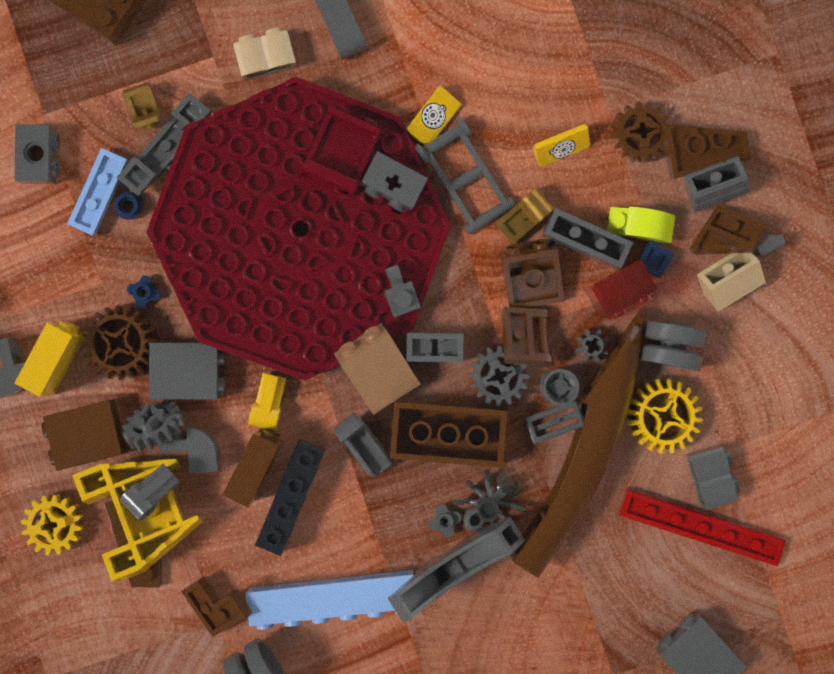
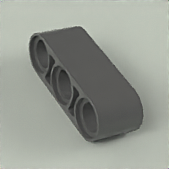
(342, 27)

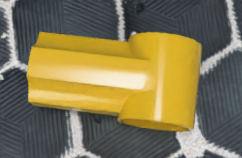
(266, 409)

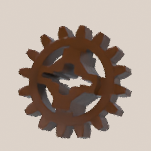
(639, 120)

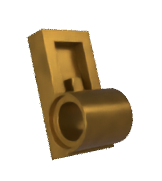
(525, 215)

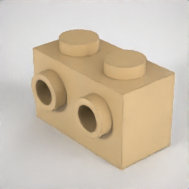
(731, 279)

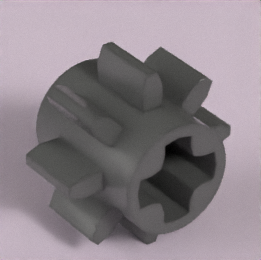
(584, 348)

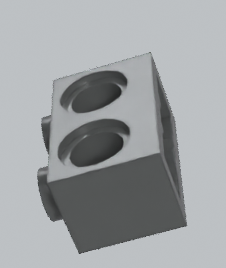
(435, 347)

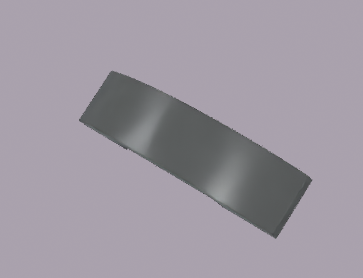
(157, 155)

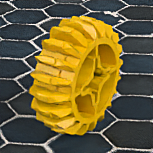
(686, 425)

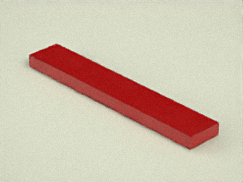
(702, 527)

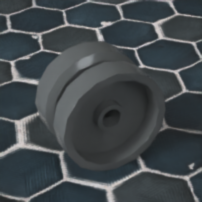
(673, 340)
(255, 660)

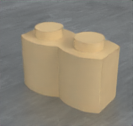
(264, 54)

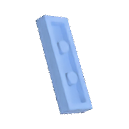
(97, 192)

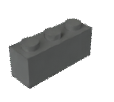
(586, 239)

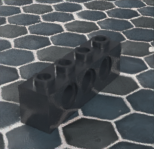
(290, 497)

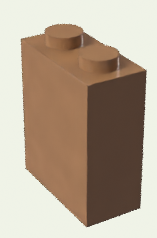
(376, 368)

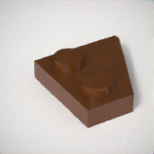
(728, 233)

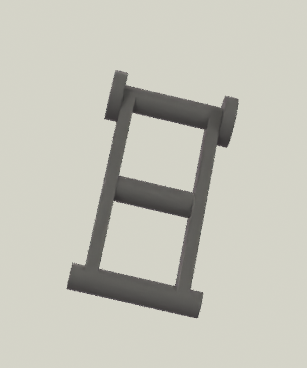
(462, 130)

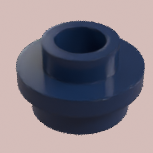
(120, 202)

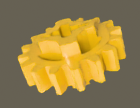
(53, 534)

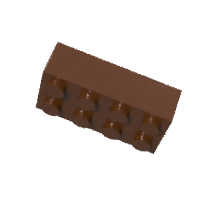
(448, 434)

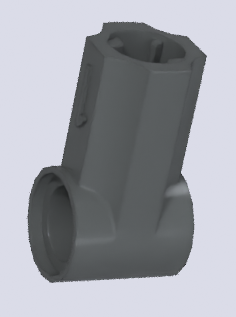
(144, 497)

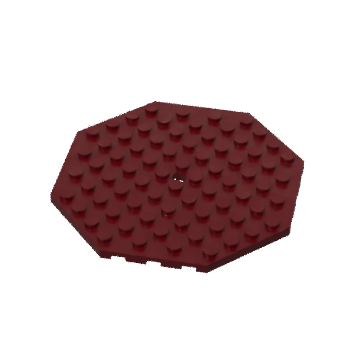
(232, 245)

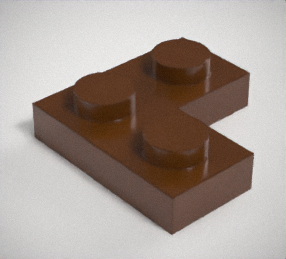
(215, 612)

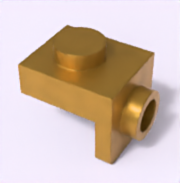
(142, 106)

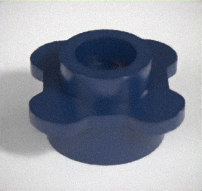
(151, 292)

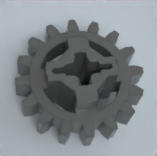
(493, 362)
(153, 425)

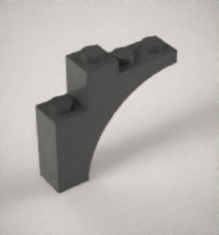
(454, 566)

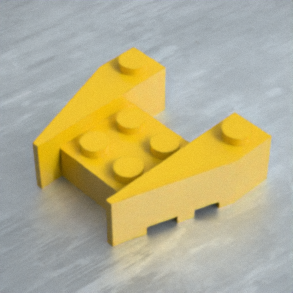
(146, 538)

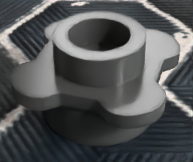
(452, 517)

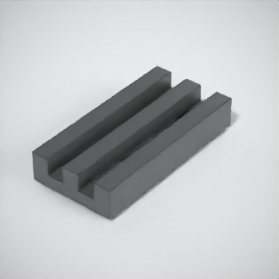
(532, 429)

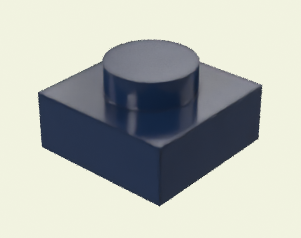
(655, 258)

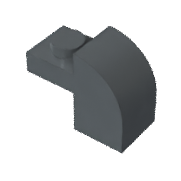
(10, 357)
(201, 448)

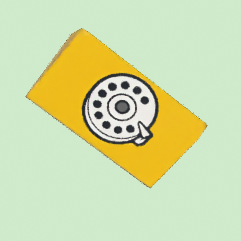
(433, 116)
(562, 145)

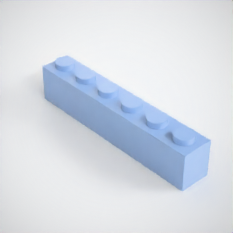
(323, 599)

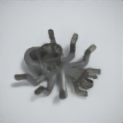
(487, 507)

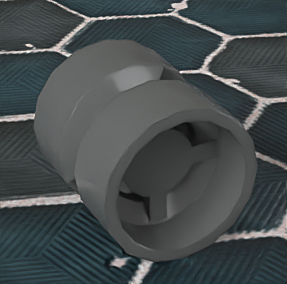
(559, 386)

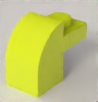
(641, 224)

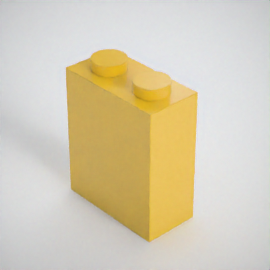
(50, 358)

